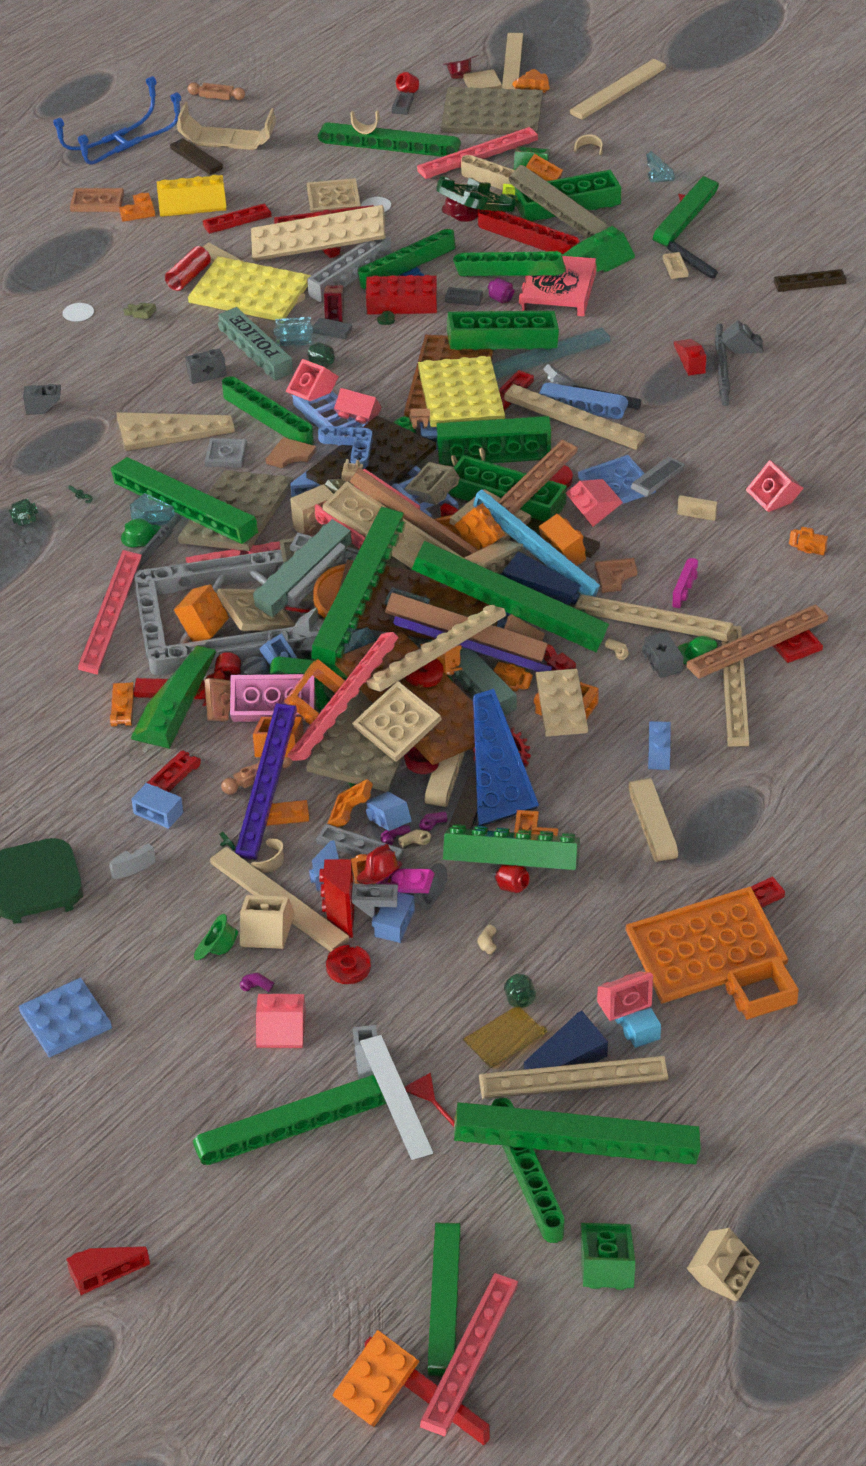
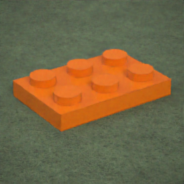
(375, 1378)

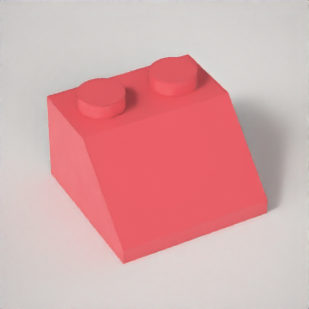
(311, 381)
(356, 406)
(774, 487)
(594, 499)
(626, 995)
(280, 1020)

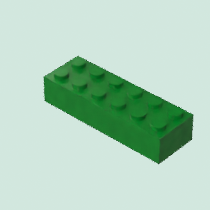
(588, 190)
(502, 330)
(500, 438)
(498, 480)
(511, 847)

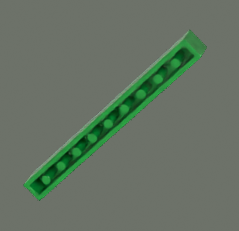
(186, 500)
(358, 586)
(510, 595)
(577, 1133)

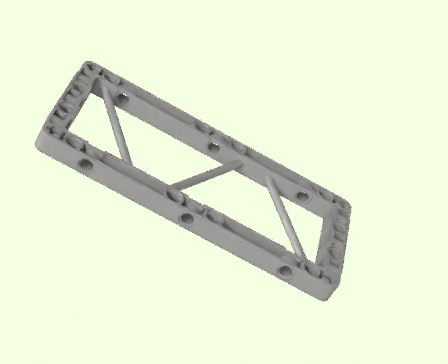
(191, 575)

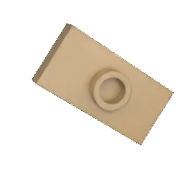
(675, 265)
(697, 508)

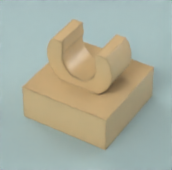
(349, 469)

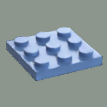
(618, 475)
(65, 1017)

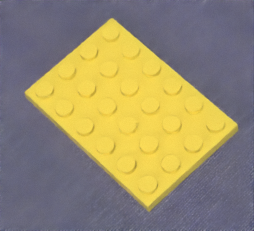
(249, 287)
(460, 390)

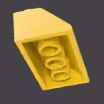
(191, 195)

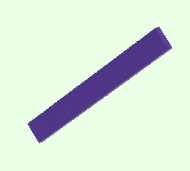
(474, 646)
(266, 781)

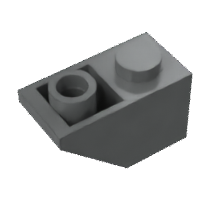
(742, 340)
(40, 398)

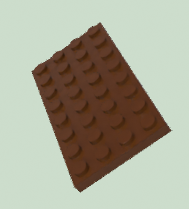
(418, 584)

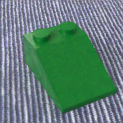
(524, 154)
(607, 1255)

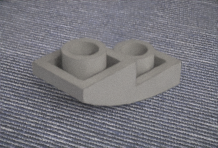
(128, 864)

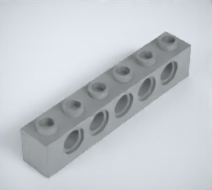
(345, 268)

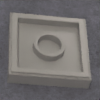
(226, 452)

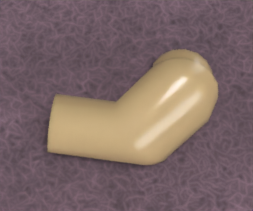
(620, 648)
(416, 837)
(485, 939)

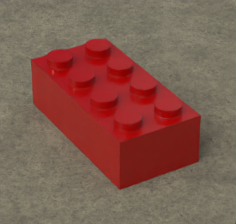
(401, 294)

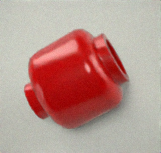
(407, 82)
(228, 664)
(512, 878)

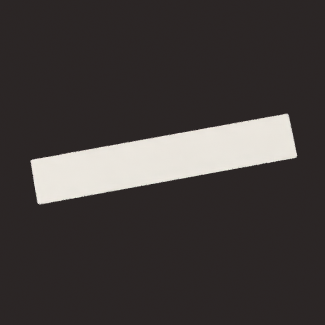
(396, 1097)

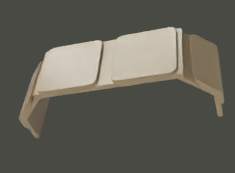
(223, 136)

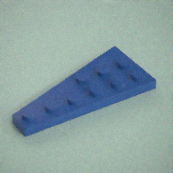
(500, 772)

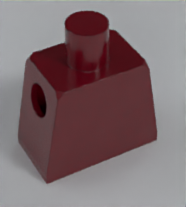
(334, 301)

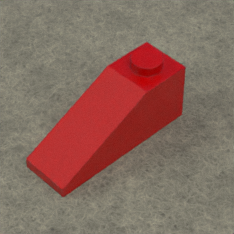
(691, 356)
(103, 1265)

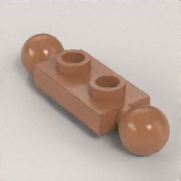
(218, 91)
(246, 777)

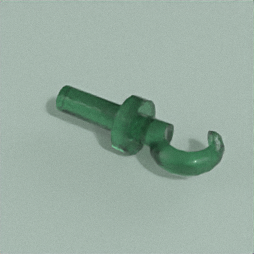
(79, 493)

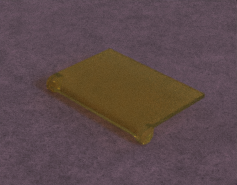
(504, 1036)

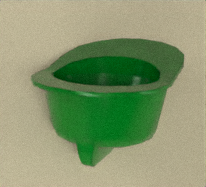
(138, 533)
(697, 647)
(218, 939)

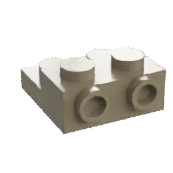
(433, 482)

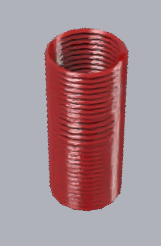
(187, 268)

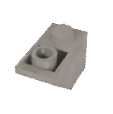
(362, 1033)

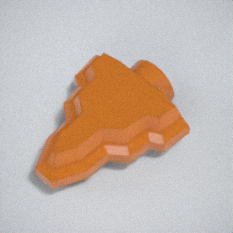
(532, 80)

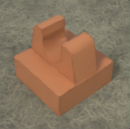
(419, 415)

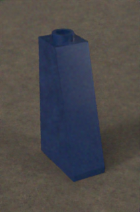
(542, 579)
(571, 1045)

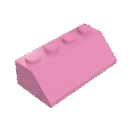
(257, 694)

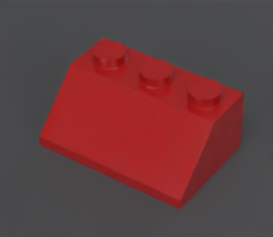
(338, 893)

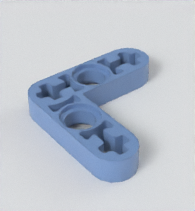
(357, 437)

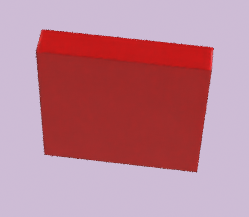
(798, 646)

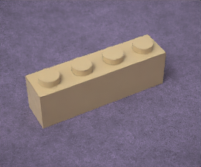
(496, 556)

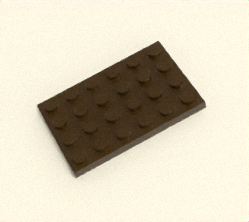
(391, 455)

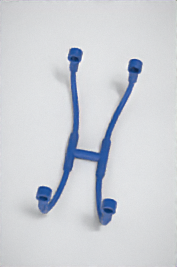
(83, 139)

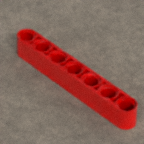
(526, 231)

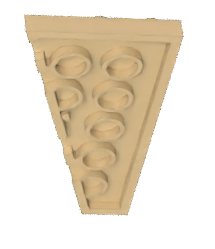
(155, 429)

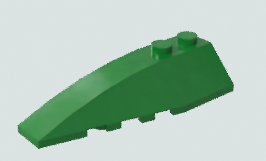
(608, 247)
(171, 703)

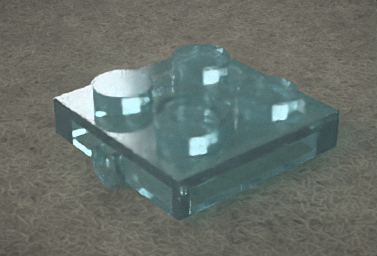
(293, 331)

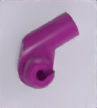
(431, 819)
(388, 836)
(254, 980)

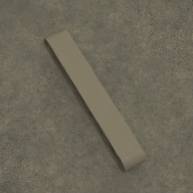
(556, 202)

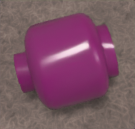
(501, 290)

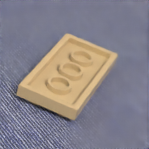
(561, 702)

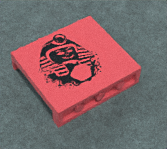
(566, 289)

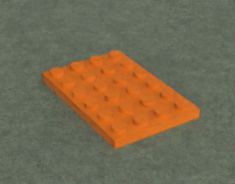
(702, 942)

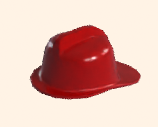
(379, 865)

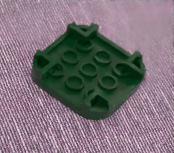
(476, 195)
(38, 878)

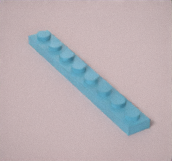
(536, 545)

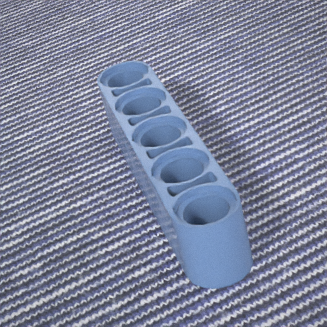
(591, 401)

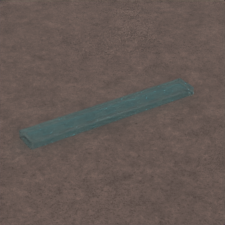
(541, 356)

